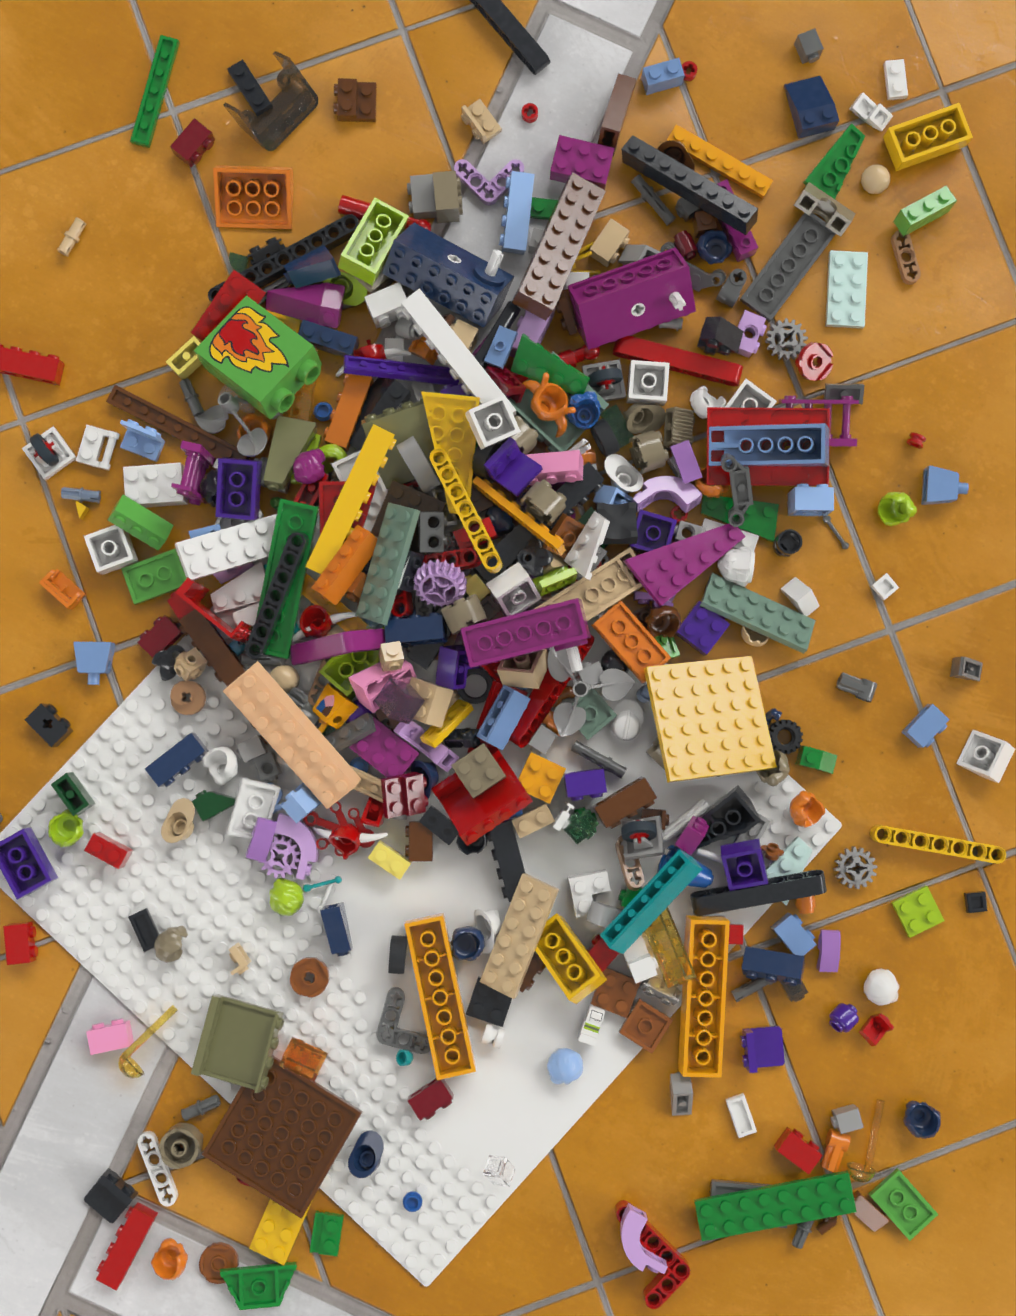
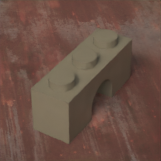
(834, 213)

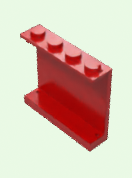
(194, 592)
(485, 812)

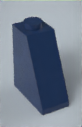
(311, 268)
(337, 928)

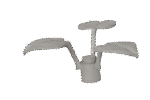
(214, 421)
(569, 717)

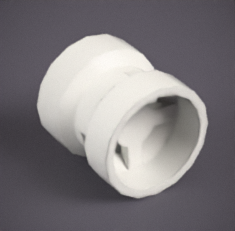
(493, 1036)

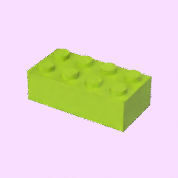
(372, 241)

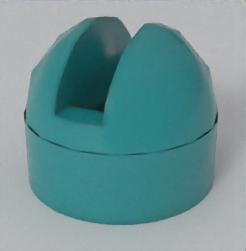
(404, 1057)

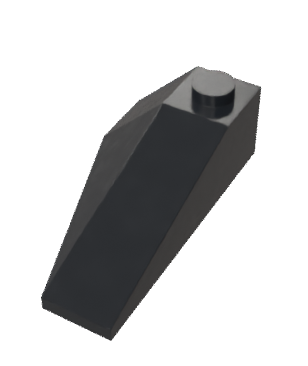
(381, 395)
(729, 817)

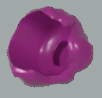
(309, 466)

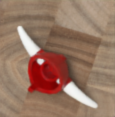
(375, 351)
(317, 622)
(347, 838)

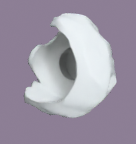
(702, 399)
(221, 764)
(881, 987)

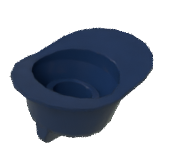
(429, 772)
(366, 1154)

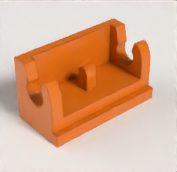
(62, 588)

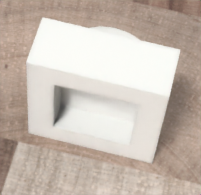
(884, 586)

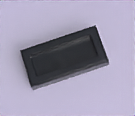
(144, 929)

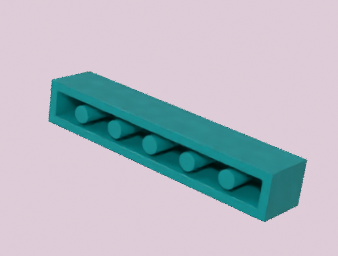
(651, 901)

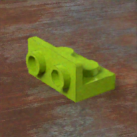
(555, 580)

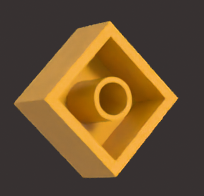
(541, 777)

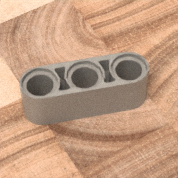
(418, 464)
(602, 914)

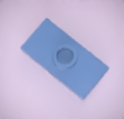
(501, 347)

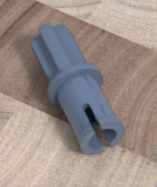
(81, 494)

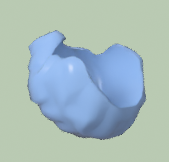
(564, 1066)

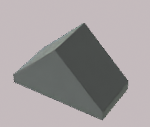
(966, 668)

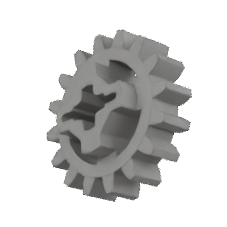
(780, 334)
(856, 875)

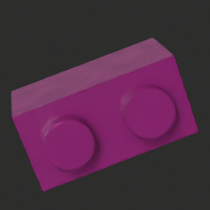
(692, 835)

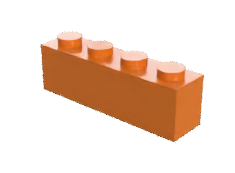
(348, 410)
(346, 565)

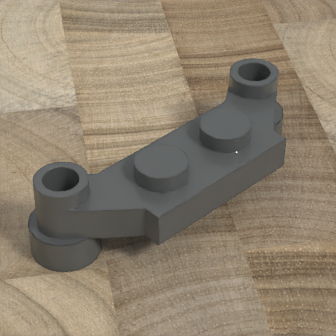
(700, 278)
(740, 488)

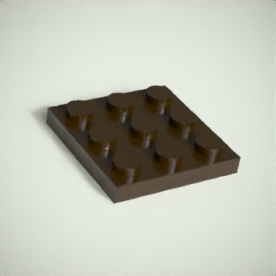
(411, 498)

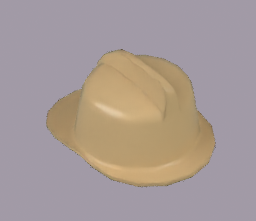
(179, 821)

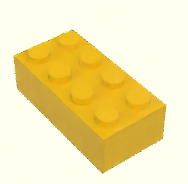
(927, 136)
(568, 960)

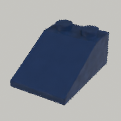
(811, 107)

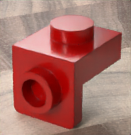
(875, 1028)

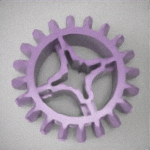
(442, 578)

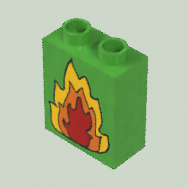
(259, 358)

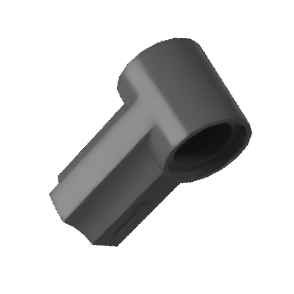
(861, 688)

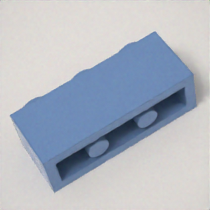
(503, 717)

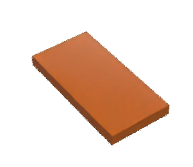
(630, 640)

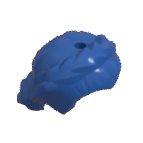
(586, 405)

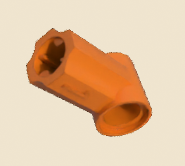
(835, 1147)

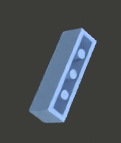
(517, 212)

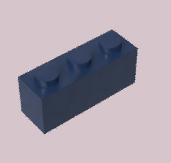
(329, 339)
(416, 630)
(177, 760)
(773, 966)

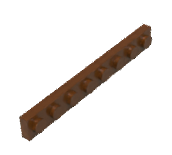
(171, 424)

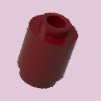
(685, 245)

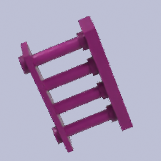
(845, 438)
(195, 467)

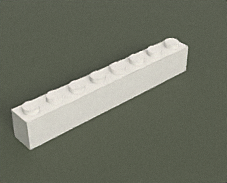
(450, 348)

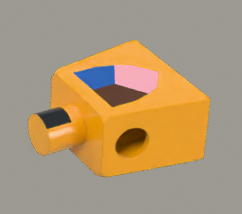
(332, 708)

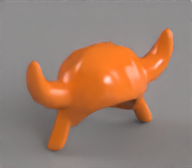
(550, 402)

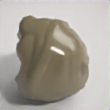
(778, 774)
(169, 944)

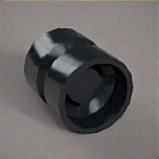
(787, 543)

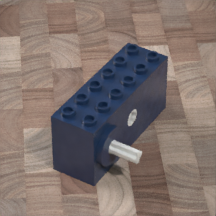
(449, 274)

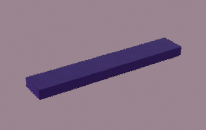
(398, 370)

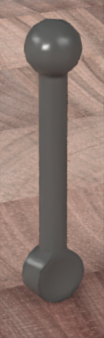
(826, 519)

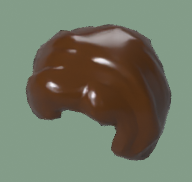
(663, 621)

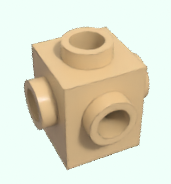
(190, 664)

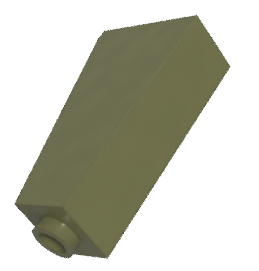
(288, 441)

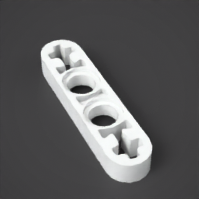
(154, 1169)

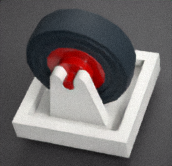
(49, 452)

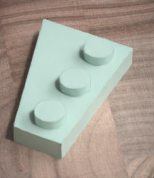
(792, 862)

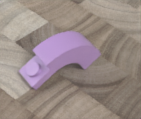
(668, 488)
(440, 755)
(305, 839)
(630, 1230)

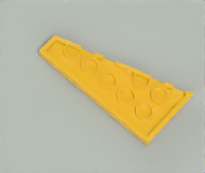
(454, 435)

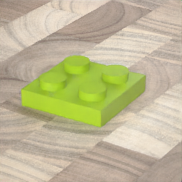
(917, 911)

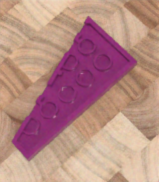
(674, 566)

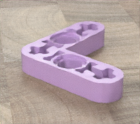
(491, 186)

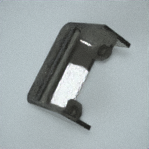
(288, 109)

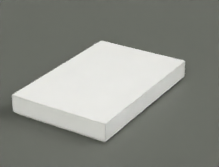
(252, 801)

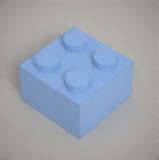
(811, 500)

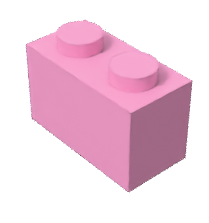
(109, 1037)

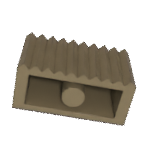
(678, 426)

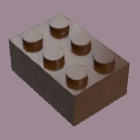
(625, 802)

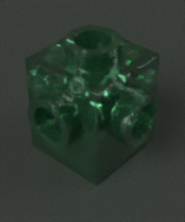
(581, 826)

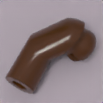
(566, 693)
(827, 1224)

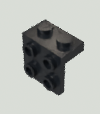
(110, 1196)

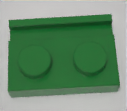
(326, 1233)

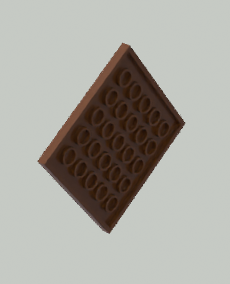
(283, 1137)

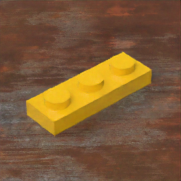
(454, 716)

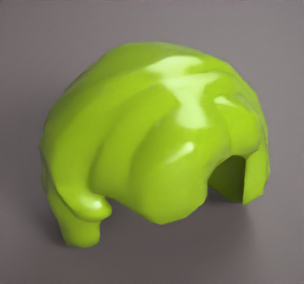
(332, 454)
(896, 508)
(65, 829)
(286, 897)

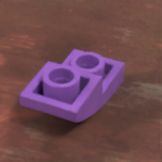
(686, 461)
(644, 598)
(261, 839)
(829, 947)

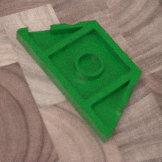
(258, 1285)

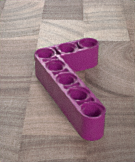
(337, 645)

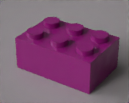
(582, 158)
(386, 751)

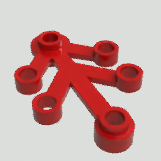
(332, 826)

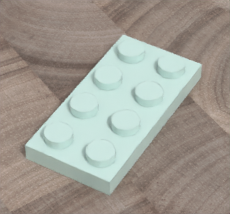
(846, 289)

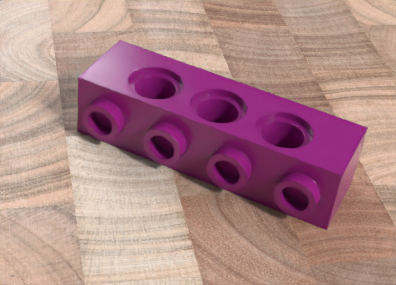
(742, 245)

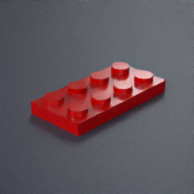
(225, 300)

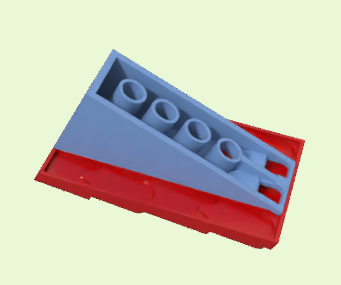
(759, 441)

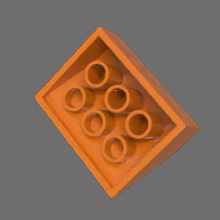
(253, 196)

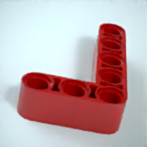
(461, 560)
(675, 1259)

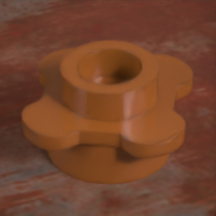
(772, 851)

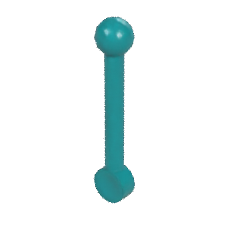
(307, 887)

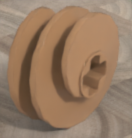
(178, 697)

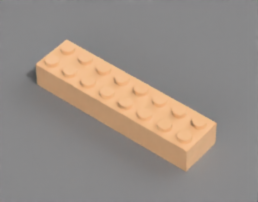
(292, 735)

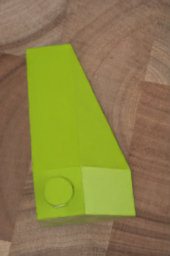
(343, 666)

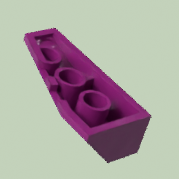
(313, 303)

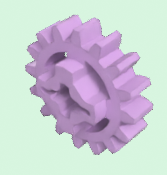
(285, 864)

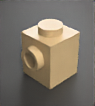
(391, 656)

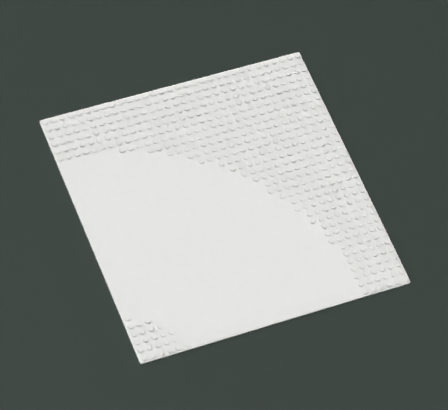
(224, 900)

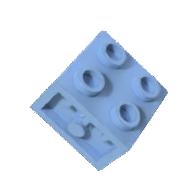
(142, 441)

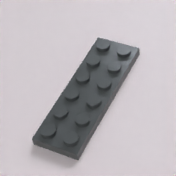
(788, 266)

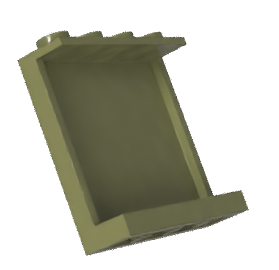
(404, 423)
(238, 1042)

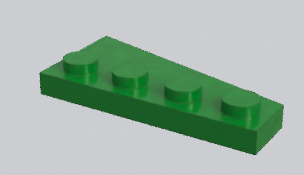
(836, 163)
(533, 361)
(758, 518)

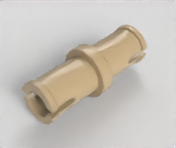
(71, 237)

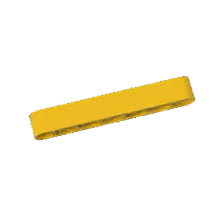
(461, 502)
(946, 844)

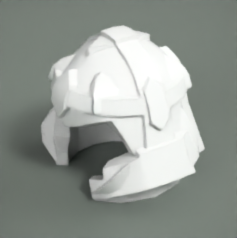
(738, 565)

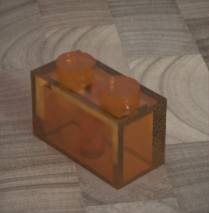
(303, 1059)

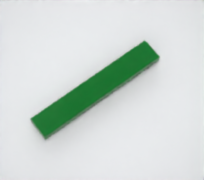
(154, 91)

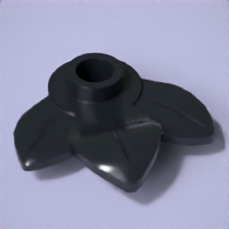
(537, 557)
(166, 662)

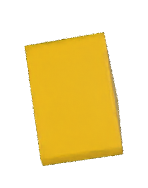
(82, 510)

